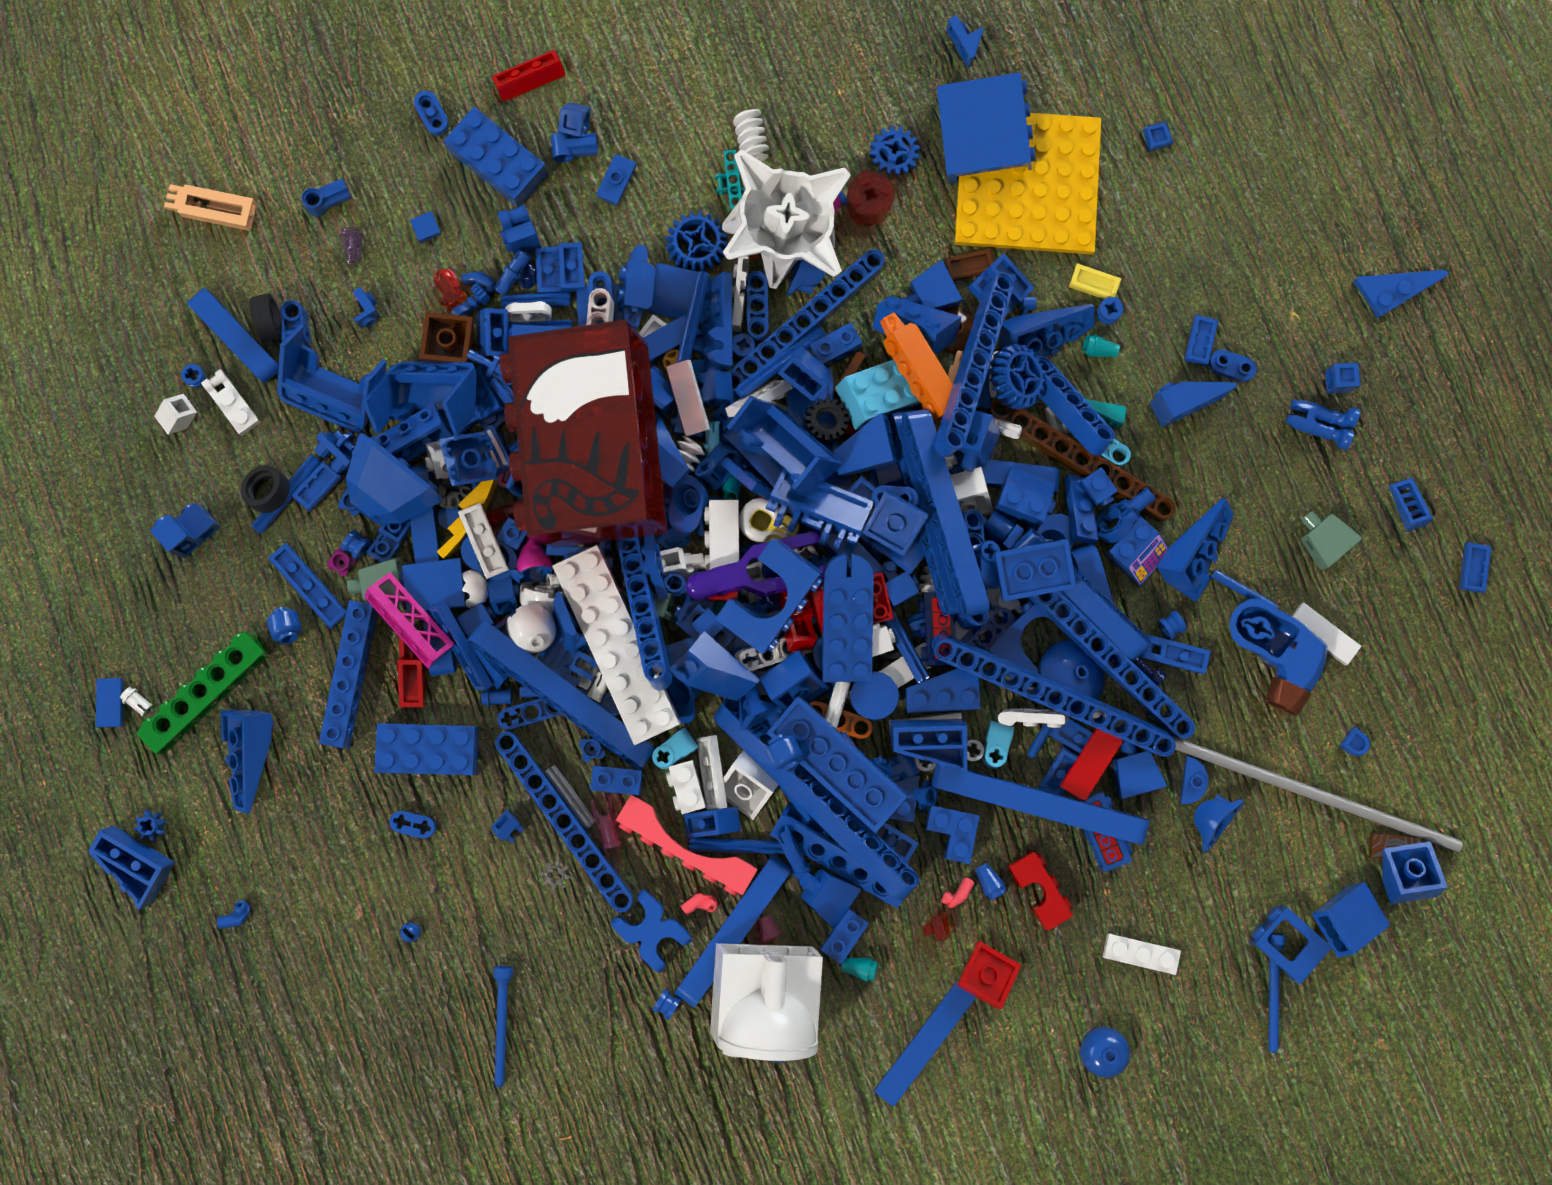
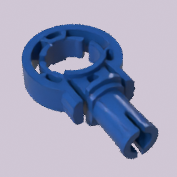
(1127, 511)

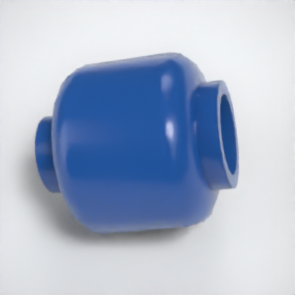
(284, 625)
(784, 752)

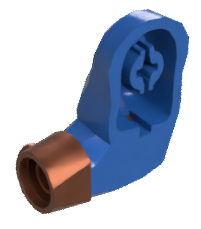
(1284, 645)

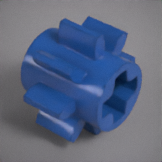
(144, 828)

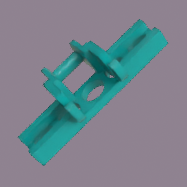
(735, 192)

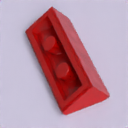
(528, 75)
(1090, 764)

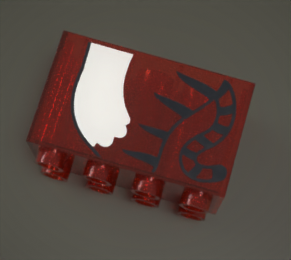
(584, 435)

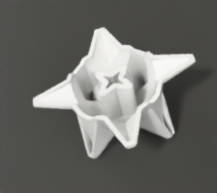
(784, 218)

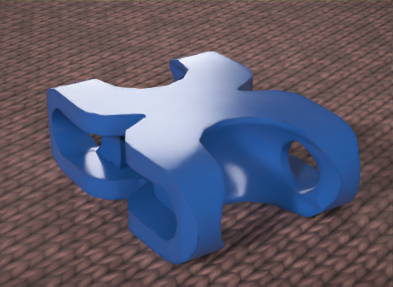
(651, 930)

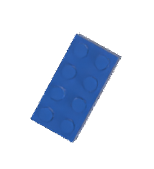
(496, 157)
(427, 749)

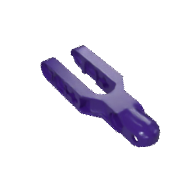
(734, 576)

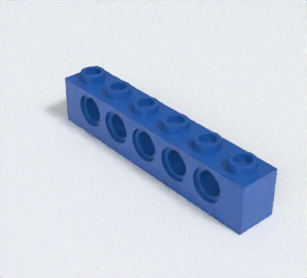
(349, 675)
(822, 848)

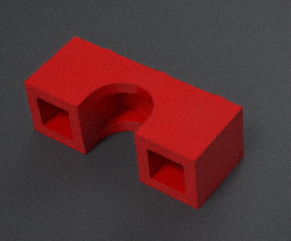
(1052, 908)

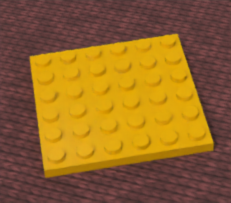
(1041, 207)

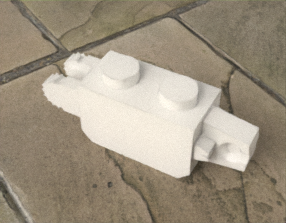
(678, 562)

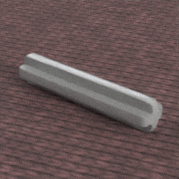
(570, 796)

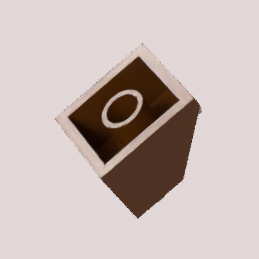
(446, 338)

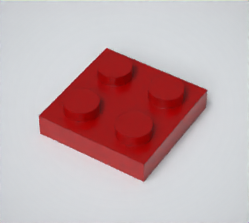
(988, 975)

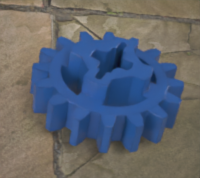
(904, 154)

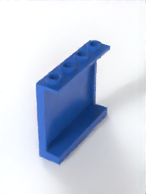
(985, 125)

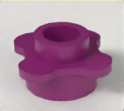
(334, 562)

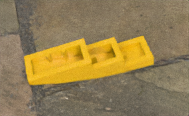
(481, 494)

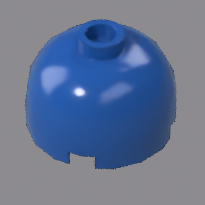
(1104, 1052)

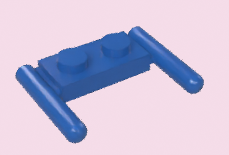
(1069, 734)

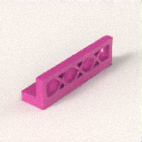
(399, 623)

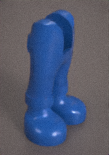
(1318, 412)

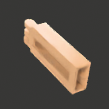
(222, 209)

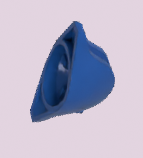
(804, 277)
(1213, 818)

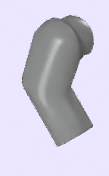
(1052, 420)

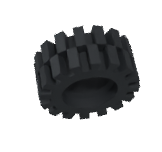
(833, 408)

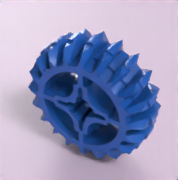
(680, 233)
(1017, 376)

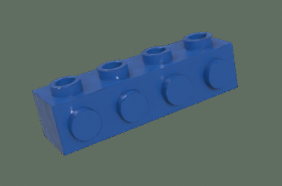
(409, 437)

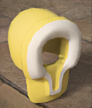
(758, 522)

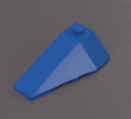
(1048, 329)
(672, 463)
(1190, 557)
(248, 742)

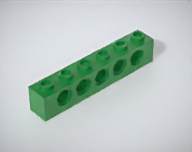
(152, 728)

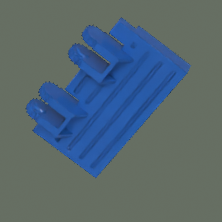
(825, 503)
(565, 662)

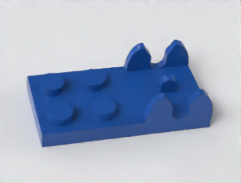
(716, 326)

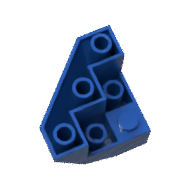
(385, 486)

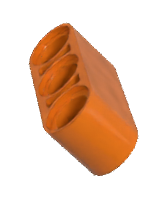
(850, 721)

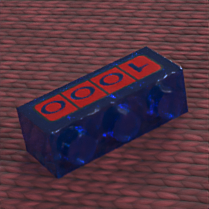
(933, 624)

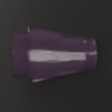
(352, 243)

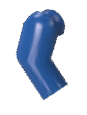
(480, 278)
(237, 917)

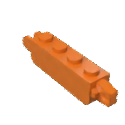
(918, 365)

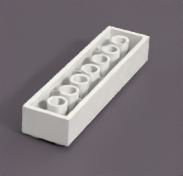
(614, 644)

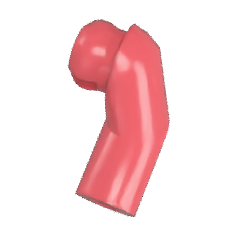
(960, 896)
(700, 901)

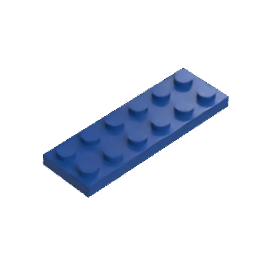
(840, 765)

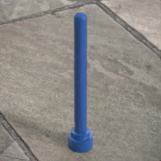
(1277, 940)
(503, 976)

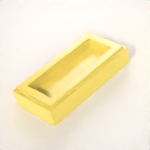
(1094, 282)

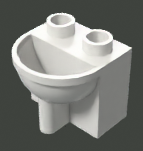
(766, 1001)

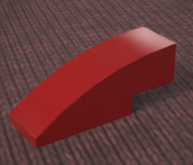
(801, 633)
(410, 677)

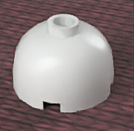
(538, 595)
(532, 628)

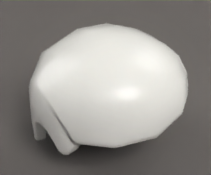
(476, 587)

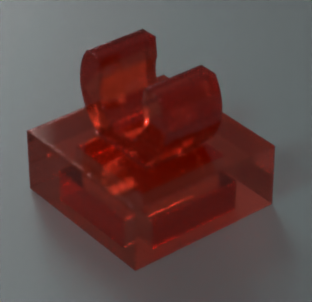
(939, 927)

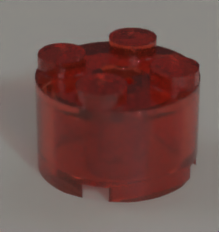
(871, 185)

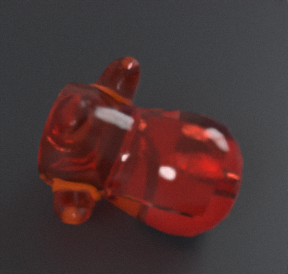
(449, 286)

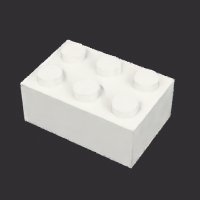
(723, 533)

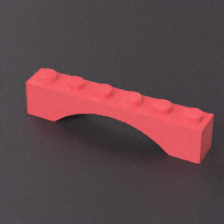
(730, 871)

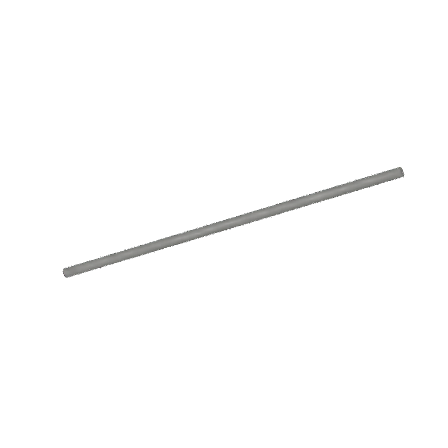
(1307, 791)

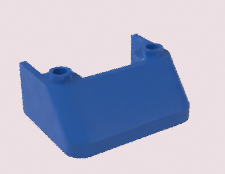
(420, 384)
(319, 390)
(786, 442)

